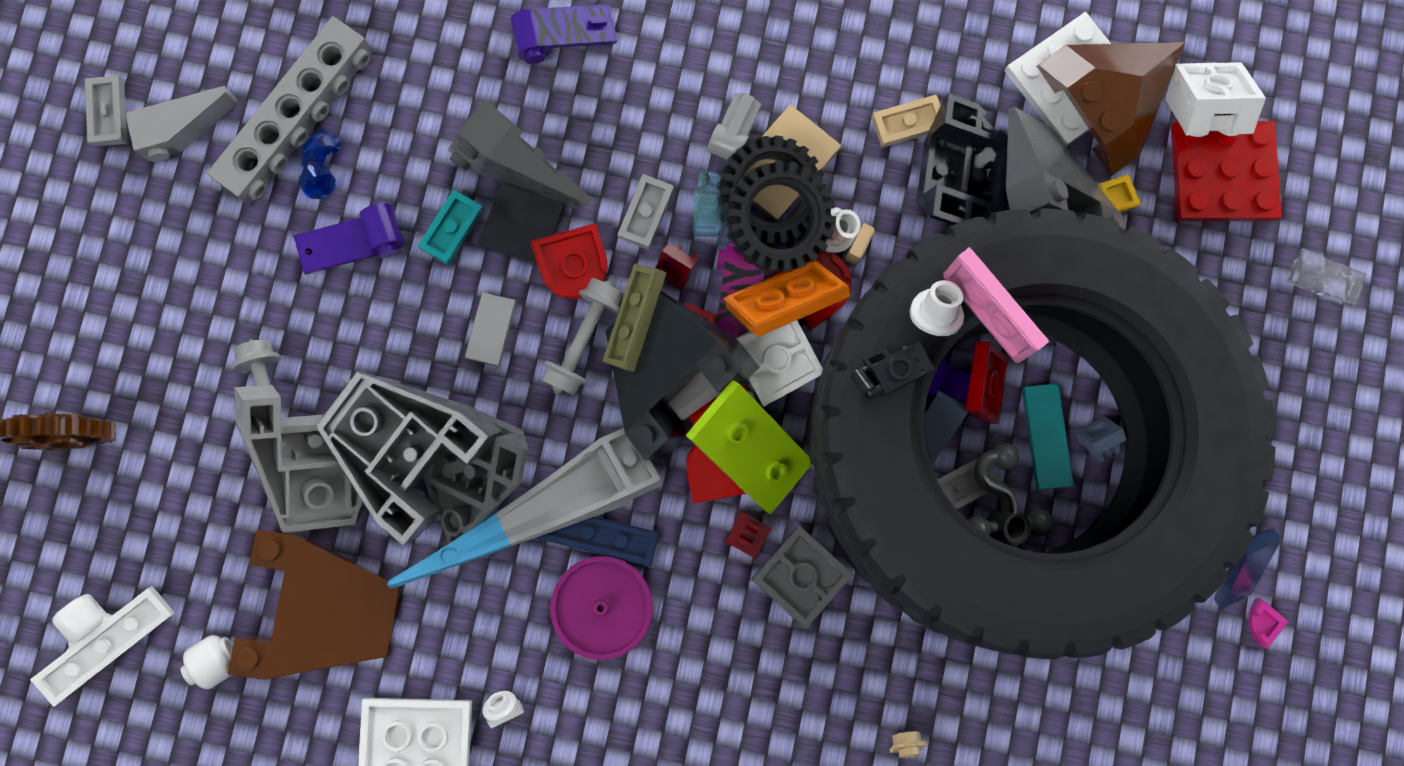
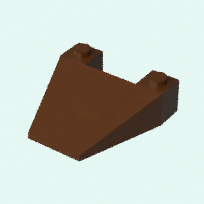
(325, 614)

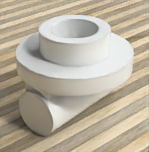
(501, 708)

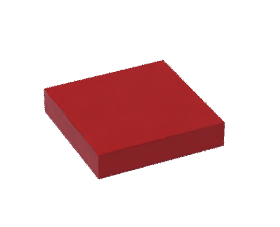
(987, 382)

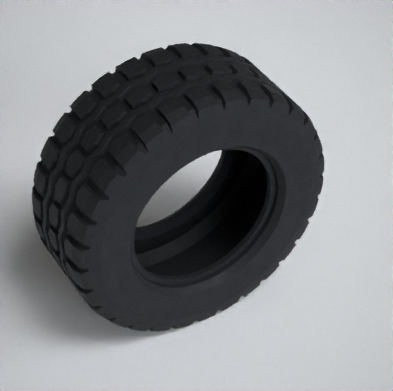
(1187, 416)

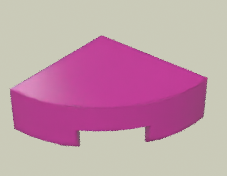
(1265, 623)

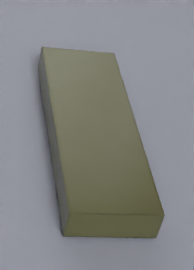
(634, 317)

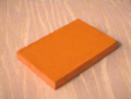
(786, 298)

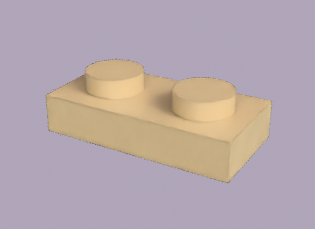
(905, 120)

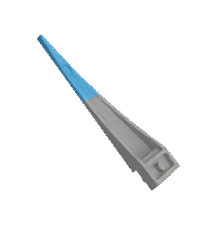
(588, 485)

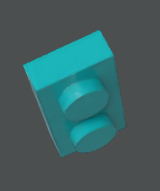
(451, 227)

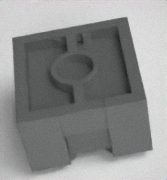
(802, 577)

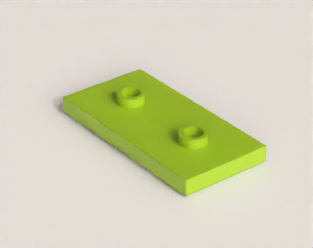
(750, 447)

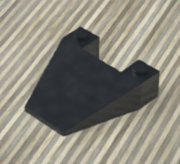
(673, 353)

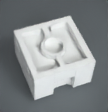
(1214, 98)
(783, 360)

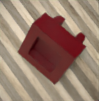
(676, 265)
(748, 534)

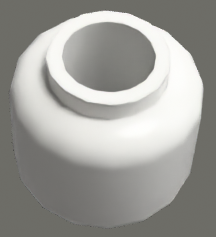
(207, 662)

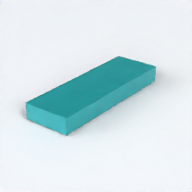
(1047, 437)

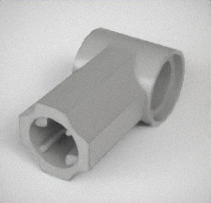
(735, 126)

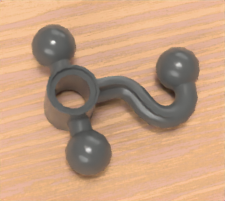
(1021, 526)

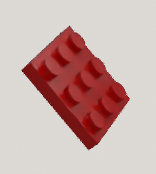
(1226, 175)

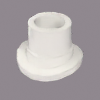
(845, 230)
(938, 309)

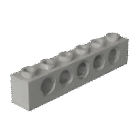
(291, 93)

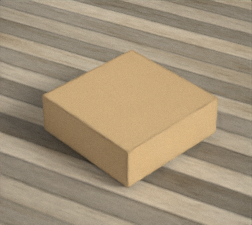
(859, 244)

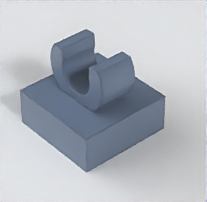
(1101, 436)

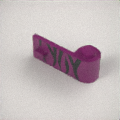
(736, 277)

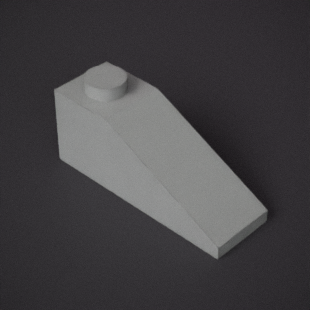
(175, 124)

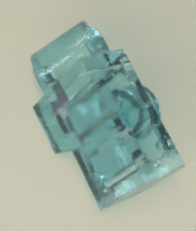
(706, 208)

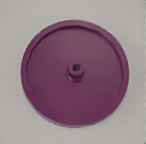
(601, 608)

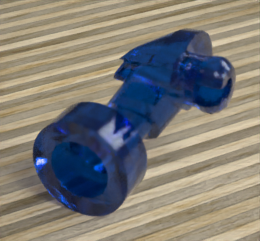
(317, 178)

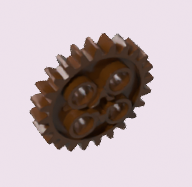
(55, 431)

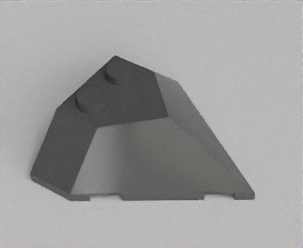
(475, 489)

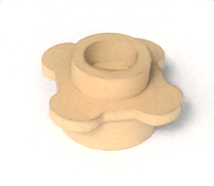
(908, 744)

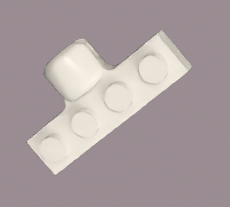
(97, 639)

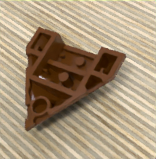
(1114, 91)

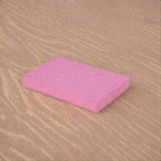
(995, 307)

